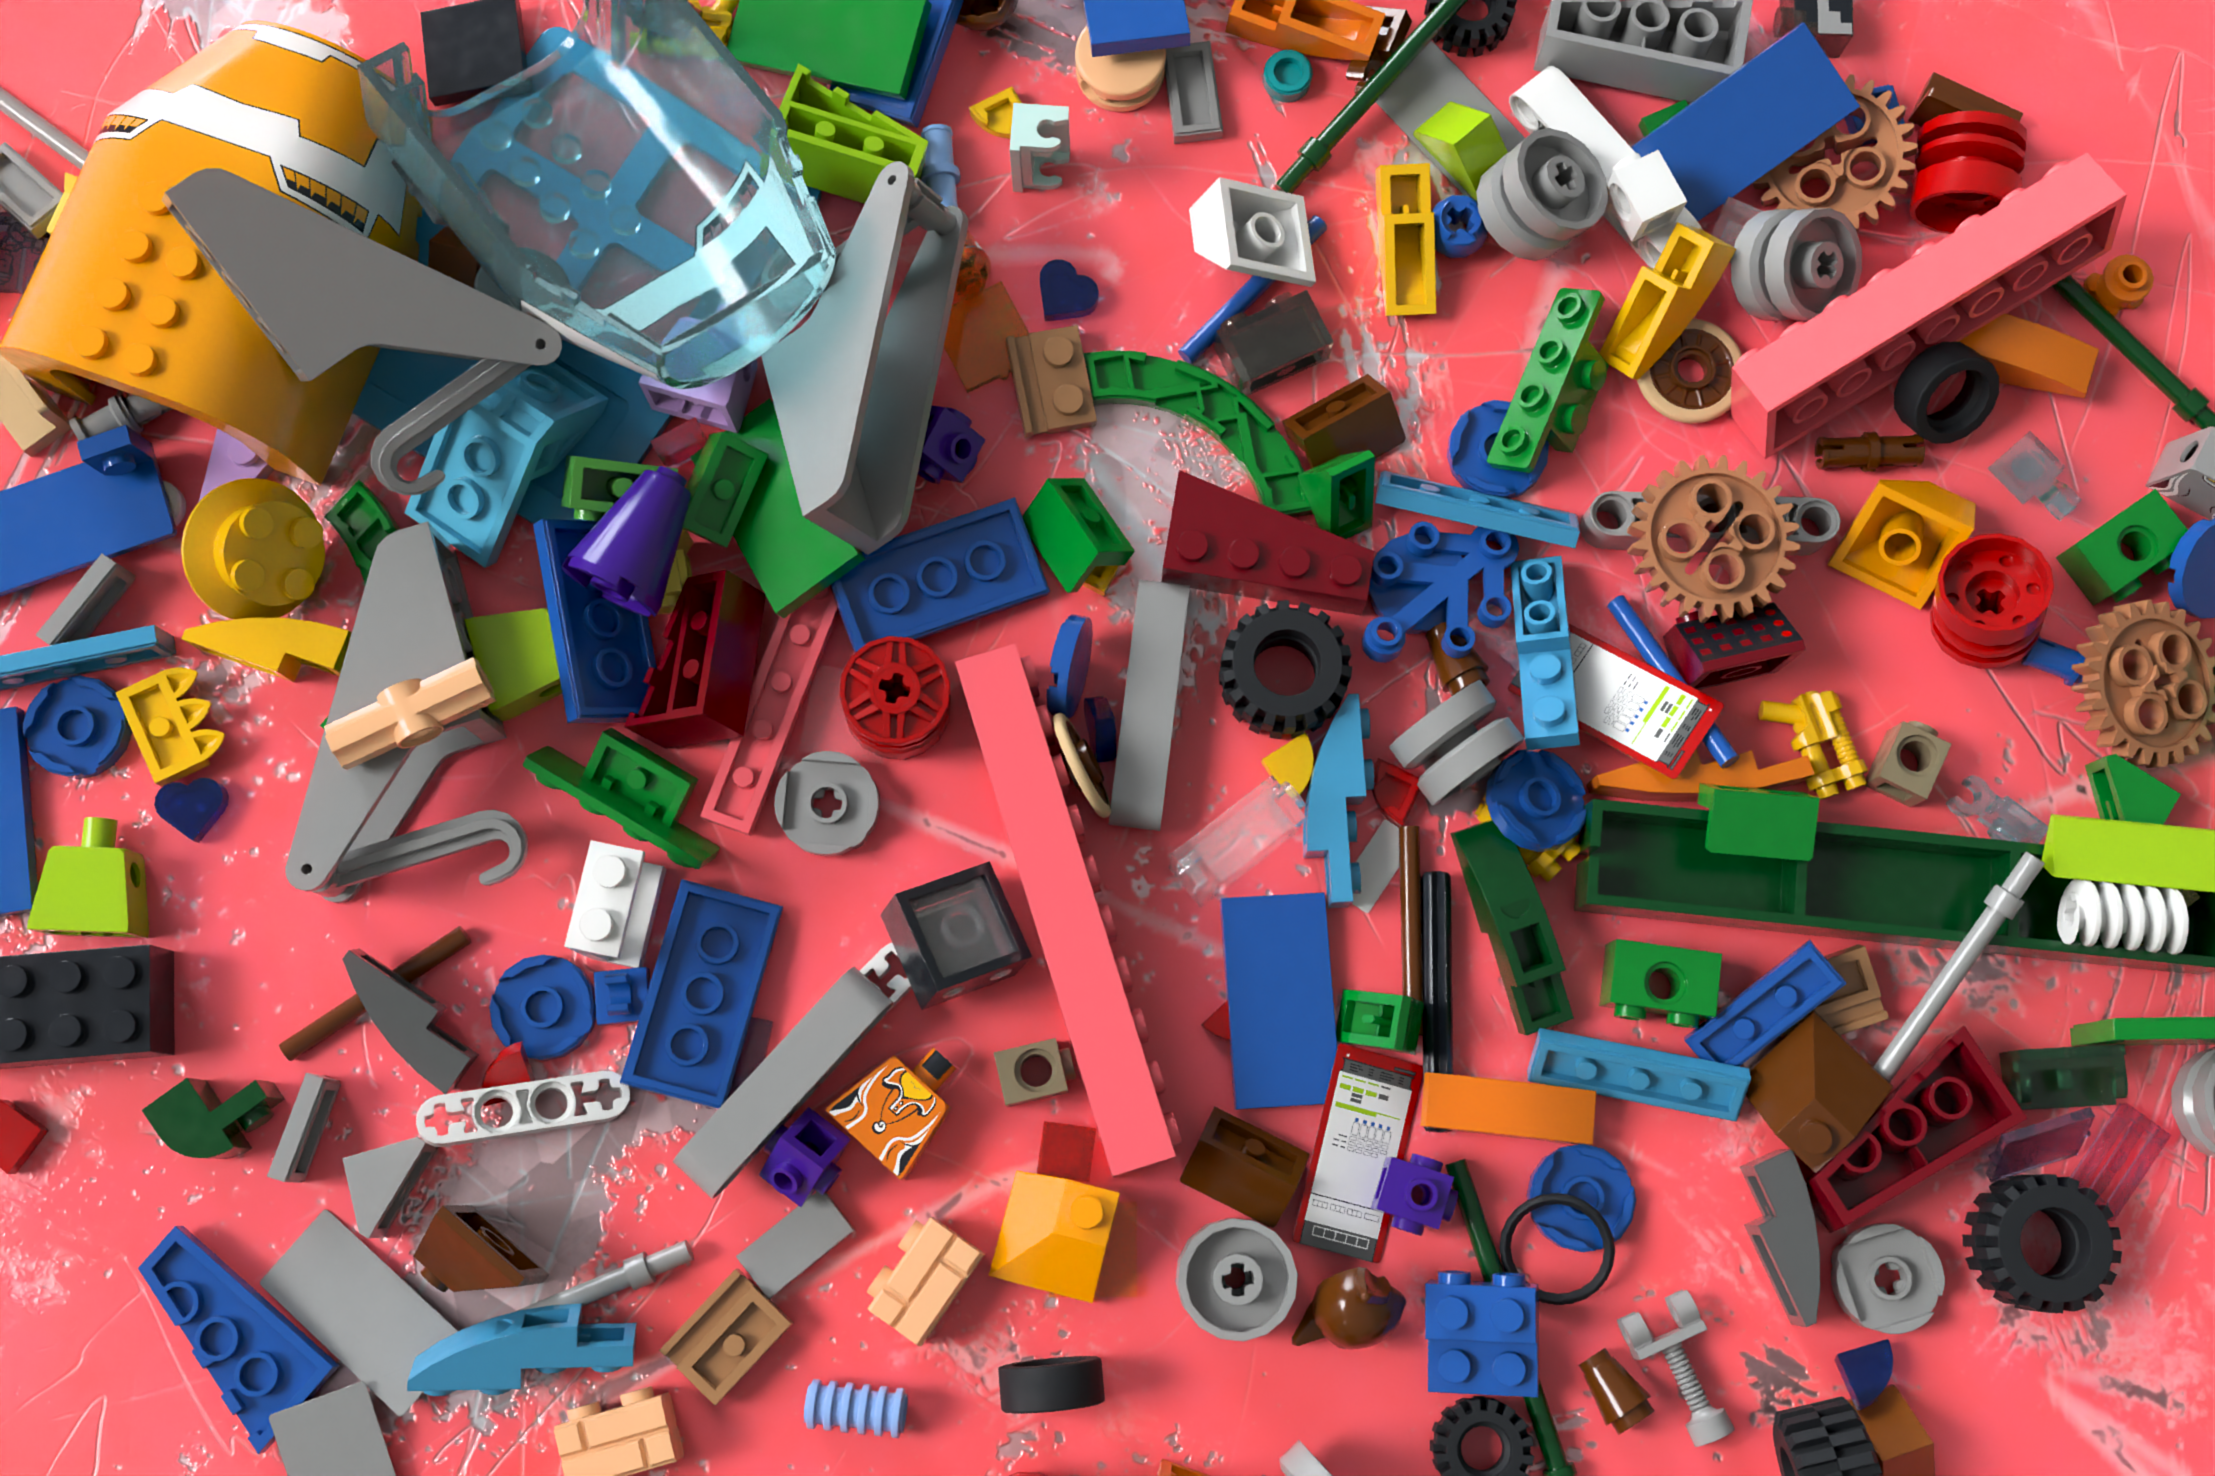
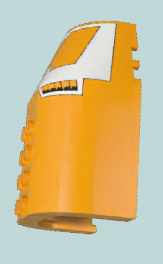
(137, 300)

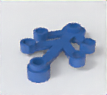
(1445, 584)

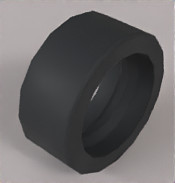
(1967, 409)
(1051, 1384)

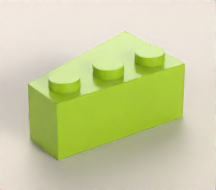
(842, 143)

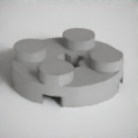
(809, 781)
(1914, 1294)

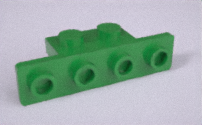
(1555, 386)
(631, 789)

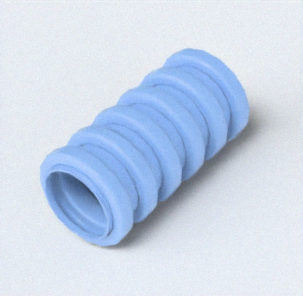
(855, 1408)

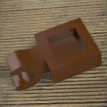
(1390, 37)

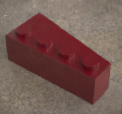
(1260, 553)
(1924, 1125)

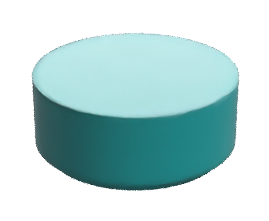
(1287, 76)

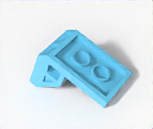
(496, 453)

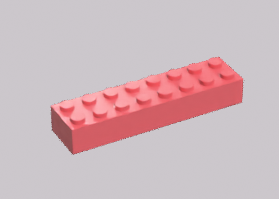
(1930, 299)

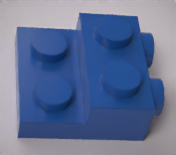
(1482, 1334)

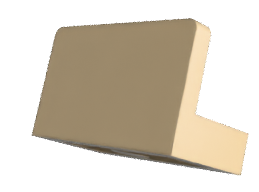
(28, 410)

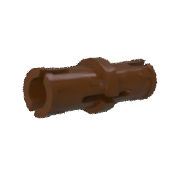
(1869, 451)

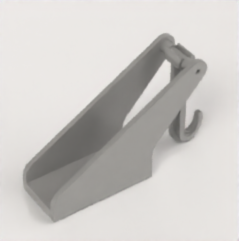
(332, 291)
(862, 384)
(403, 631)

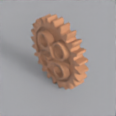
(1846, 193)
(1750, 567)
(2147, 683)

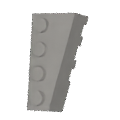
(1646, 44)

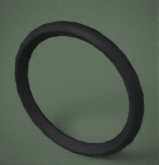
(1579, 1204)

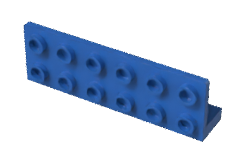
(89, 509)

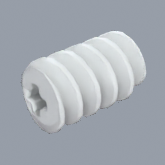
(2123, 914)

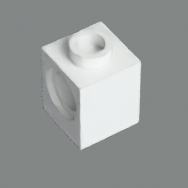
(1644, 194)

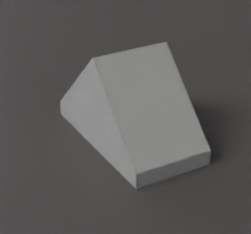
(383, 1181)

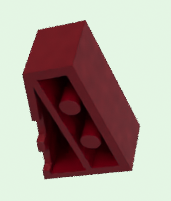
(707, 666)

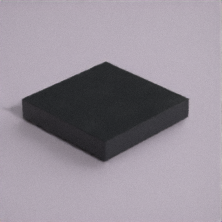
(471, 48)

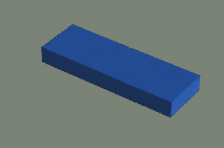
(1767, 1008)

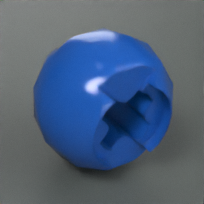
(1462, 242)

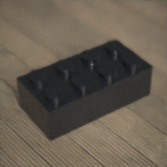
(86, 1006)

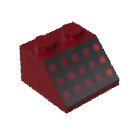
(1733, 650)

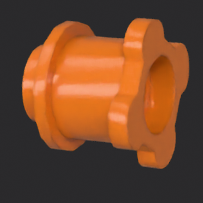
(2122, 284)

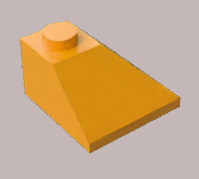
(1904, 537)
(1054, 1235)

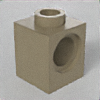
(1889, 774)
(1010, 1065)

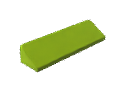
(2130, 853)

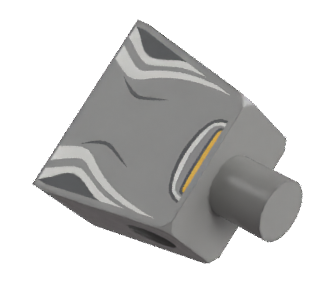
(2188, 472)

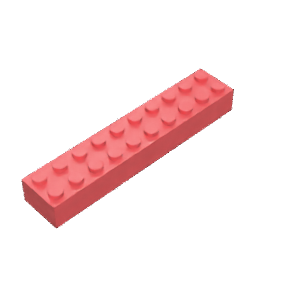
(1065, 911)

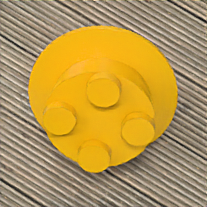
(252, 549)

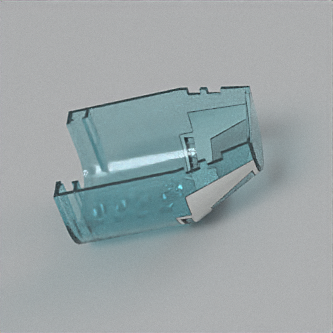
(623, 191)

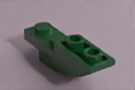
(1516, 925)

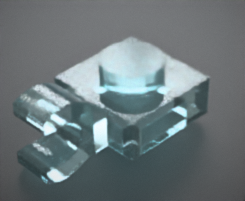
(2031, 470)
(2001, 816)

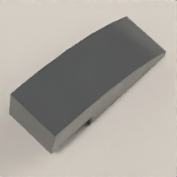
(408, 1021)
(1786, 1233)

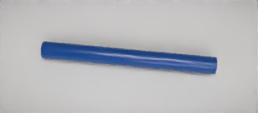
(1237, 304)
(1657, 658)

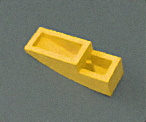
(1406, 239)
(1665, 299)
(273, 644)

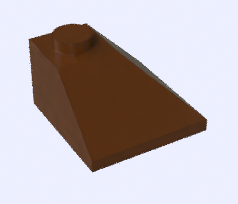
(1815, 1091)
(472, 1254)

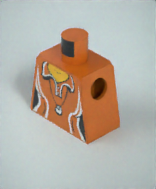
(896, 1110)

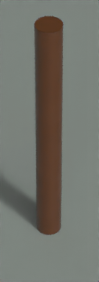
(1411, 915)
(353, 1007)

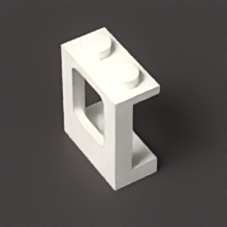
(615, 905)

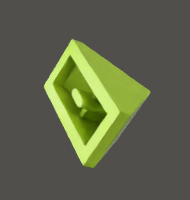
(1462, 142)

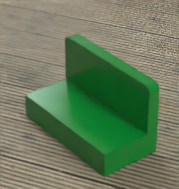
(721, 487)
(1074, 531)
(1759, 821)

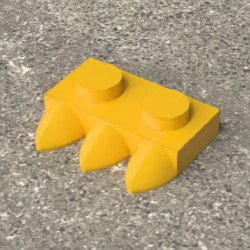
(167, 724)

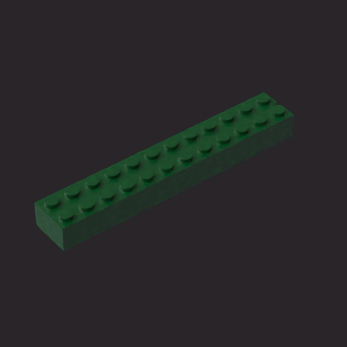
(1855, 887)

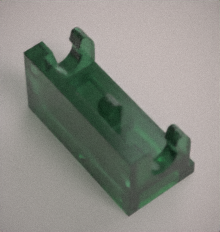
(2065, 1076)

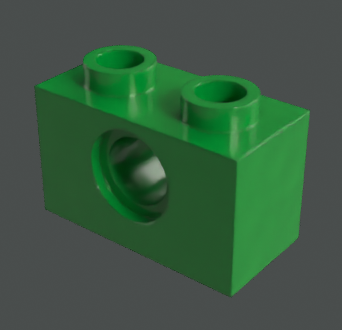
(2098, 562)
(1691, 975)

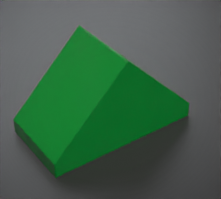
(1342, 493)
(2128, 792)
(1379, 1021)

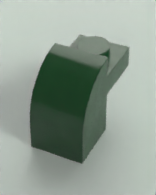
(201, 1126)

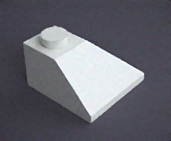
(1254, 231)

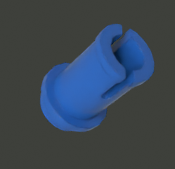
(2055, 660)

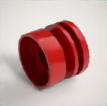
(1965, 167)
(1991, 600)
(912, 722)

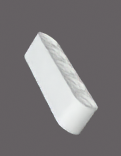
(1557, 104)

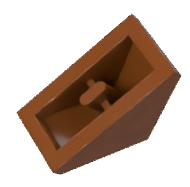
(1897, 1436)

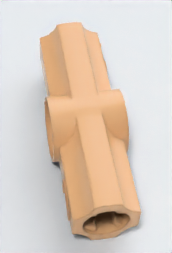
(409, 713)

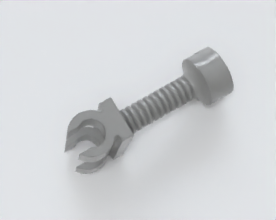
(1706, 1421)

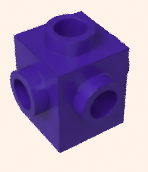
(949, 446)
(804, 1157)
(1395, 1190)

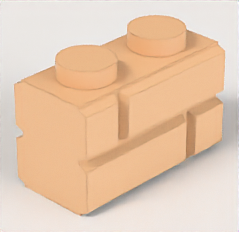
(924, 1280)
(620, 1439)

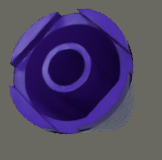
(634, 543)

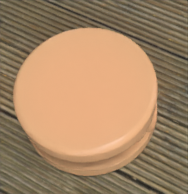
(1119, 80)

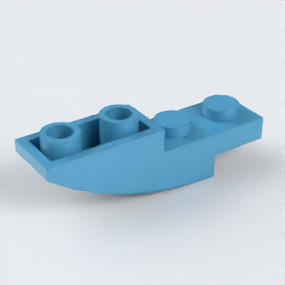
(1544, 654)
(1337, 781)
(499, 1350)

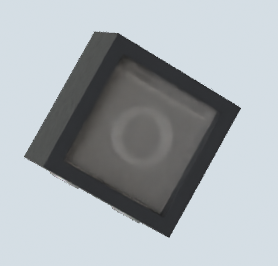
(955, 935)

